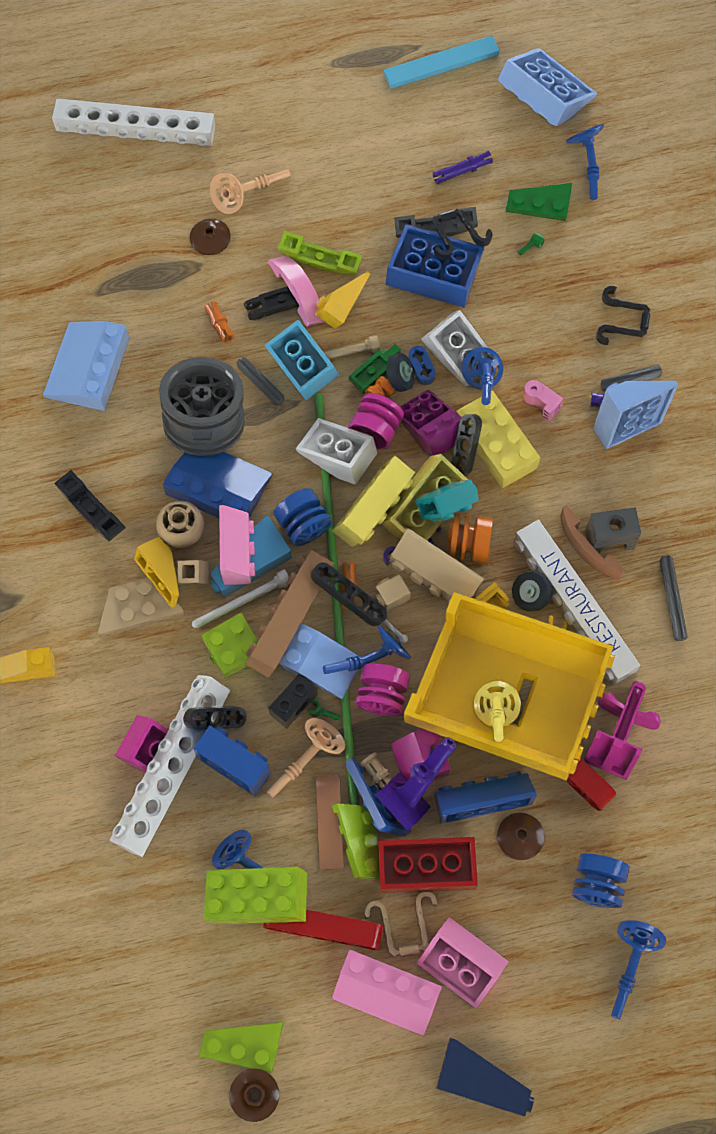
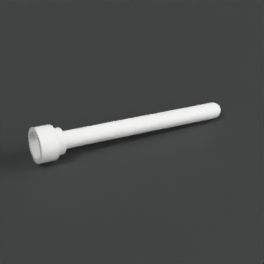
(278, 581)

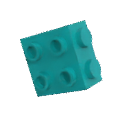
(447, 500)

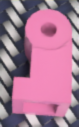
(543, 398)

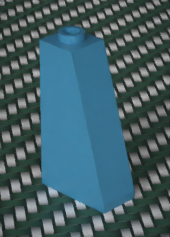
(269, 553)

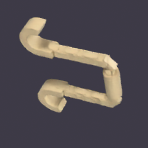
(410, 949)

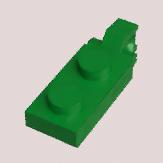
(372, 369)

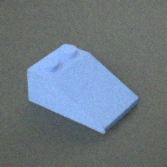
(310, 652)

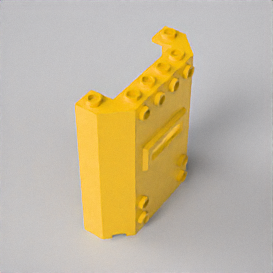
(495, 644)

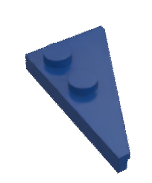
(382, 817)

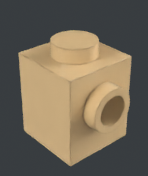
(193, 572)
(392, 592)

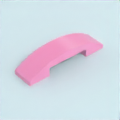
(299, 286)

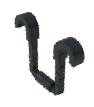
(445, 255)
(618, 303)

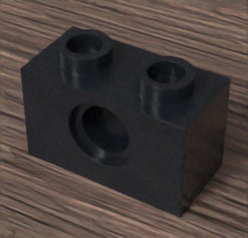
(292, 701)

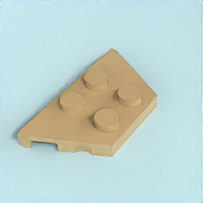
(134, 606)

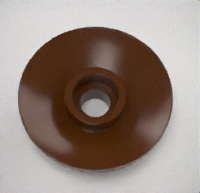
(210, 243)
(514, 846)
(240, 1095)

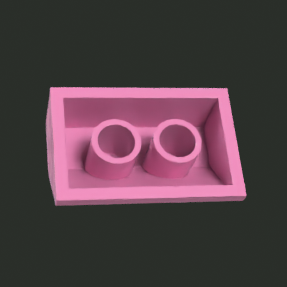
(236, 546)
(462, 962)

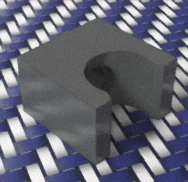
(601, 535)

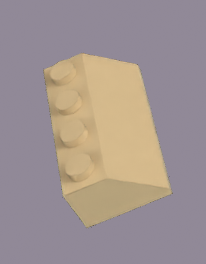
(433, 567)

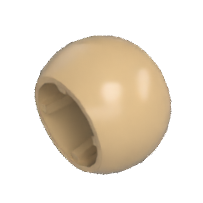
(186, 535)

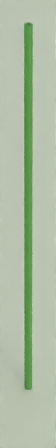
(337, 614)

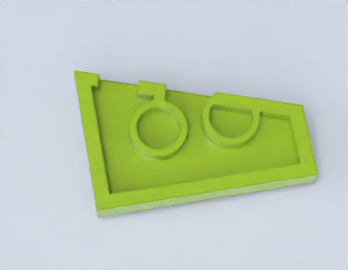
(360, 839)
(244, 1046)

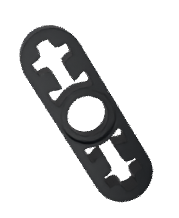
(473, 439)
(206, 713)

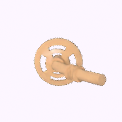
(232, 191)
(324, 732)

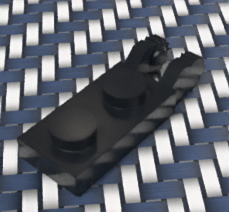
(271, 303)

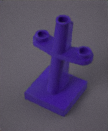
(405, 797)

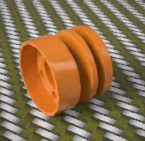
(470, 538)

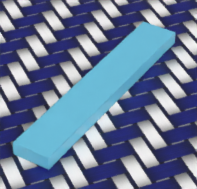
(441, 62)

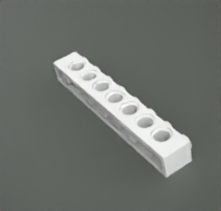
(134, 122)
(169, 776)

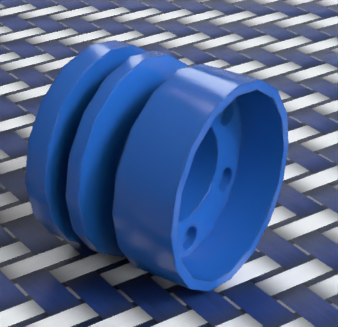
(302, 517)
(599, 885)

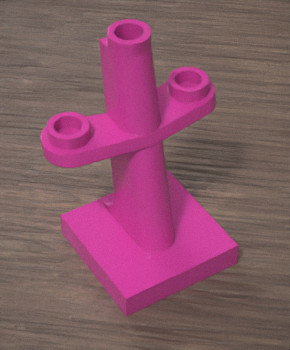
(613, 751)

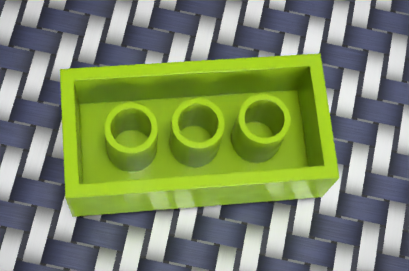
(256, 895)

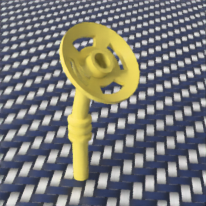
(495, 715)

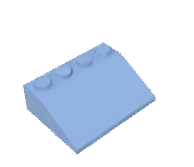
(545, 86)
(87, 363)
(632, 409)

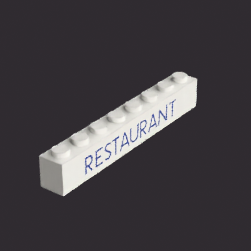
(574, 598)

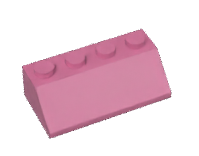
(386, 992)

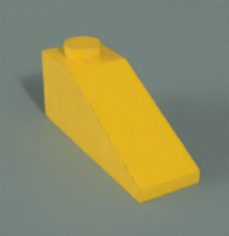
(337, 305)
(158, 565)
(27, 665)

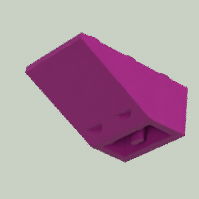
(431, 423)

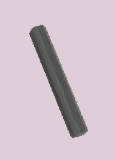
(673, 598)

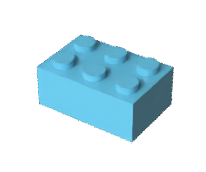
(302, 360)

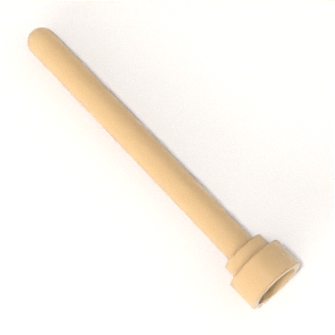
(370, 345)

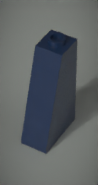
(477, 1079)

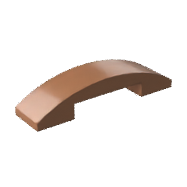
(608, 566)
(328, 831)

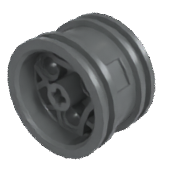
(202, 406)

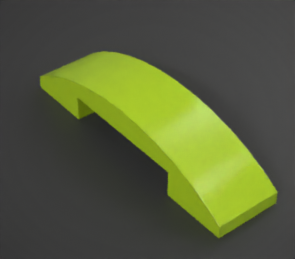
(318, 256)

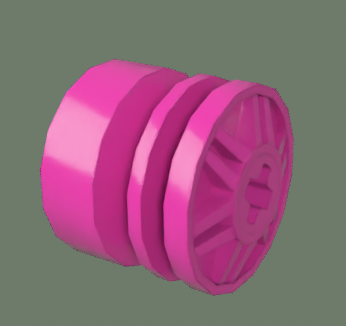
(377, 418)
(382, 689)

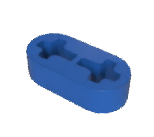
(426, 363)

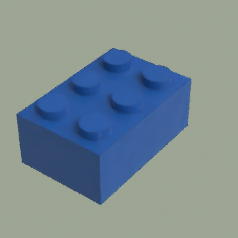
(233, 760)

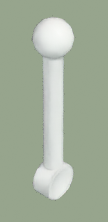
(403, 638)

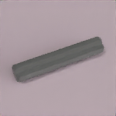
(637, 375)
(260, 381)

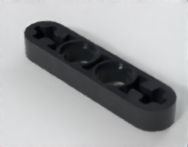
(347, 597)

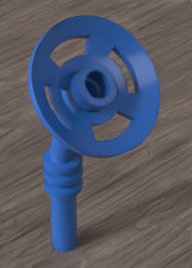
(587, 140)
(483, 371)
(389, 647)
(234, 852)
(639, 944)

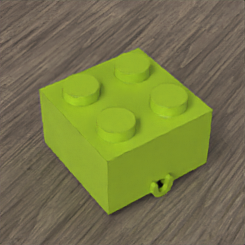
(229, 644)

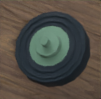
(400, 372)
(531, 591)

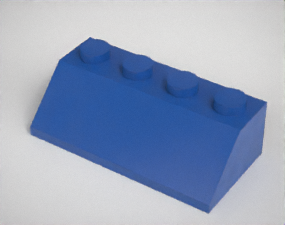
(484, 797)

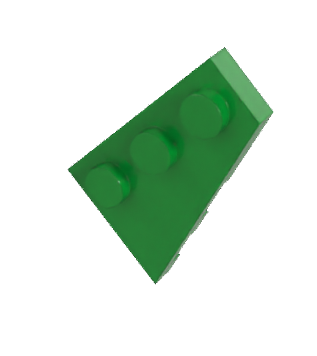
(541, 201)

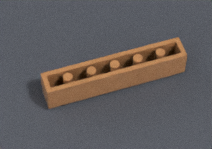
(286, 617)

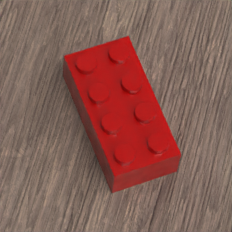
(427, 865)

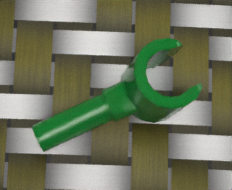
(536, 239)
(321, 711)

